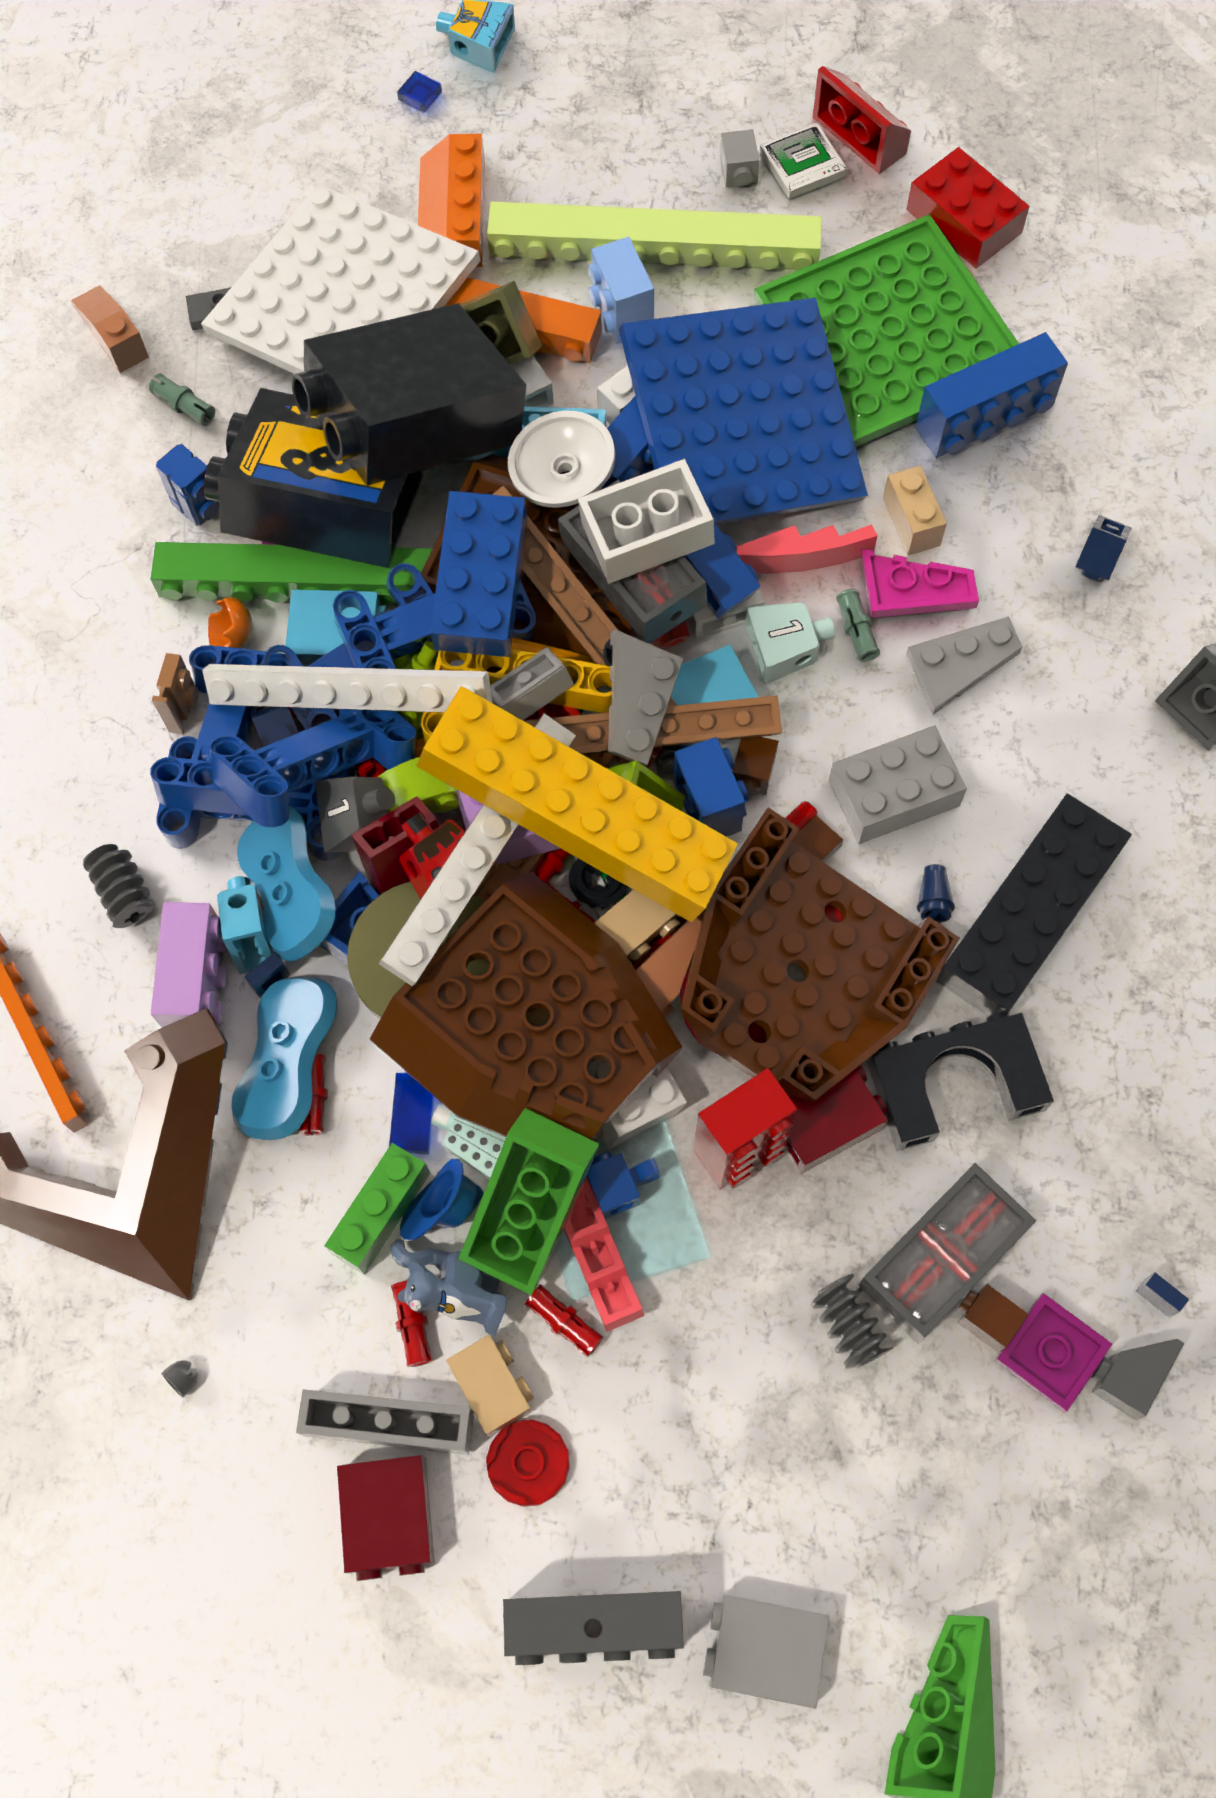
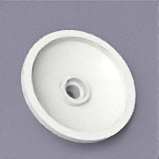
(557, 445)

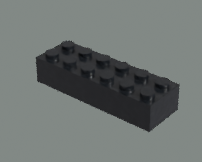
(1033, 907)

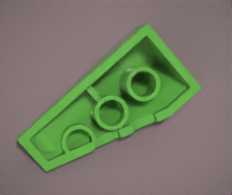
(951, 1730)

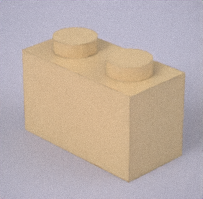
(914, 510)
(490, 1385)

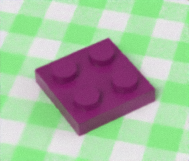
(1054, 1353)

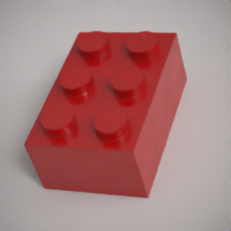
(968, 206)

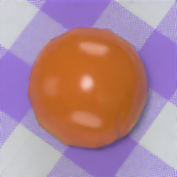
(230, 625)

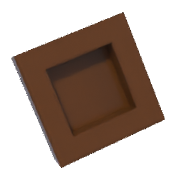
(818, 839)

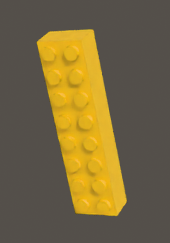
(577, 804)

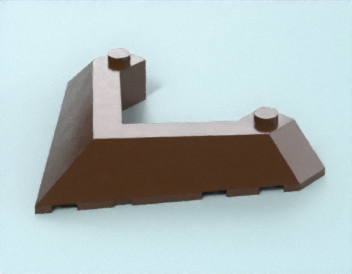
(154, 1217)

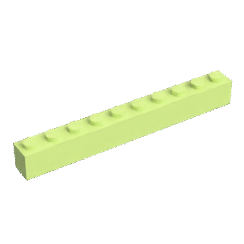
(657, 235)

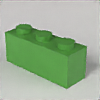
(377, 1208)

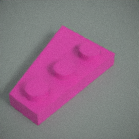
(914, 588)

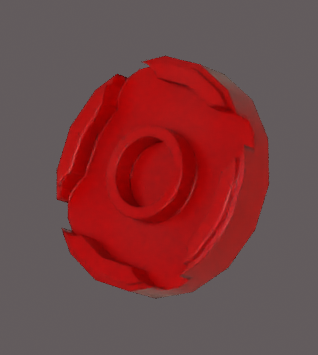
(528, 1463)

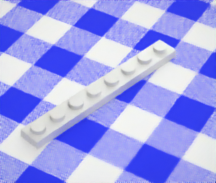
(340, 687)
(455, 883)

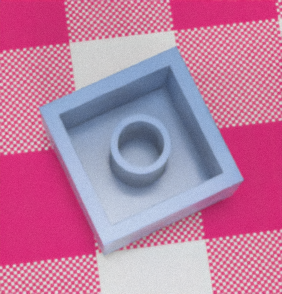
(620, 286)

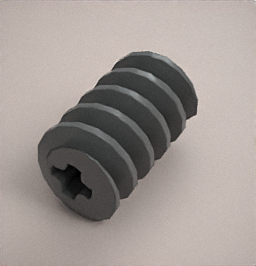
(118, 885)
(849, 1323)

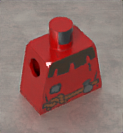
(429, 850)

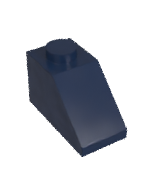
(1103, 548)

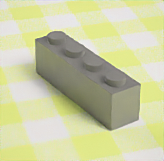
(385, 1421)

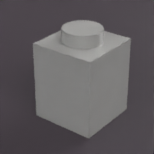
(739, 158)

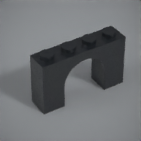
(998, 1045)

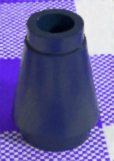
(935, 894)

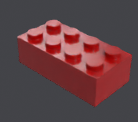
(744, 1130)

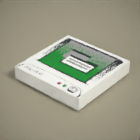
(803, 160)

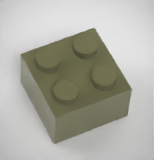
(504, 322)

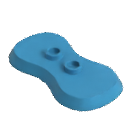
(294, 898)
(277, 1085)

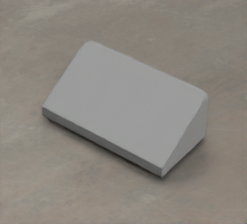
(531, 685)

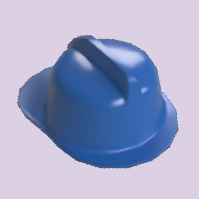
(442, 1203)

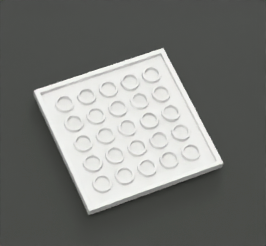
(333, 272)

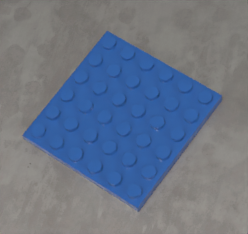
(747, 407)

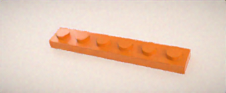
(38, 1044)

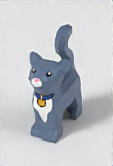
(459, 1293)

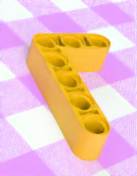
(580, 696)

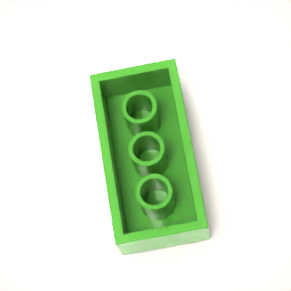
(528, 1201)

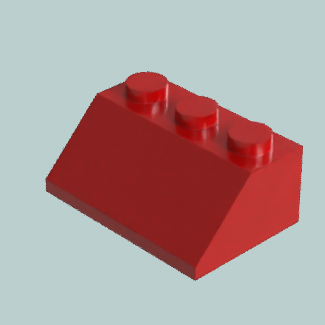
(859, 120)

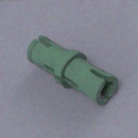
(182, 399)
(858, 625)

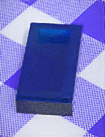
(411, 1115)

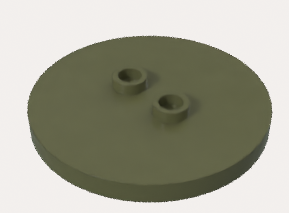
(374, 935)

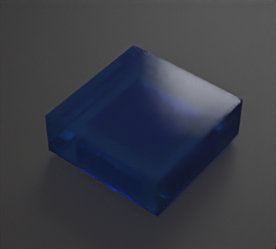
(419, 91)

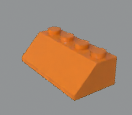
(454, 190)

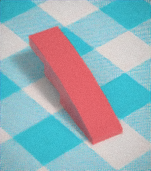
(789, 552)
(601, 1262)

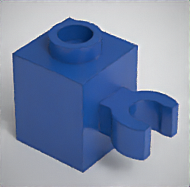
(616, 1184)

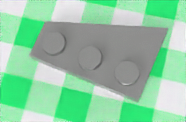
(958, 660)
(640, 694)

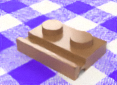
(176, 693)

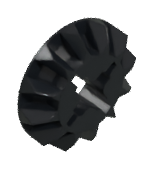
(595, 897)

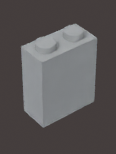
(767, 1651)

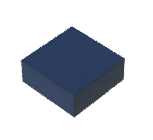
(266, 974)
(1162, 1295)

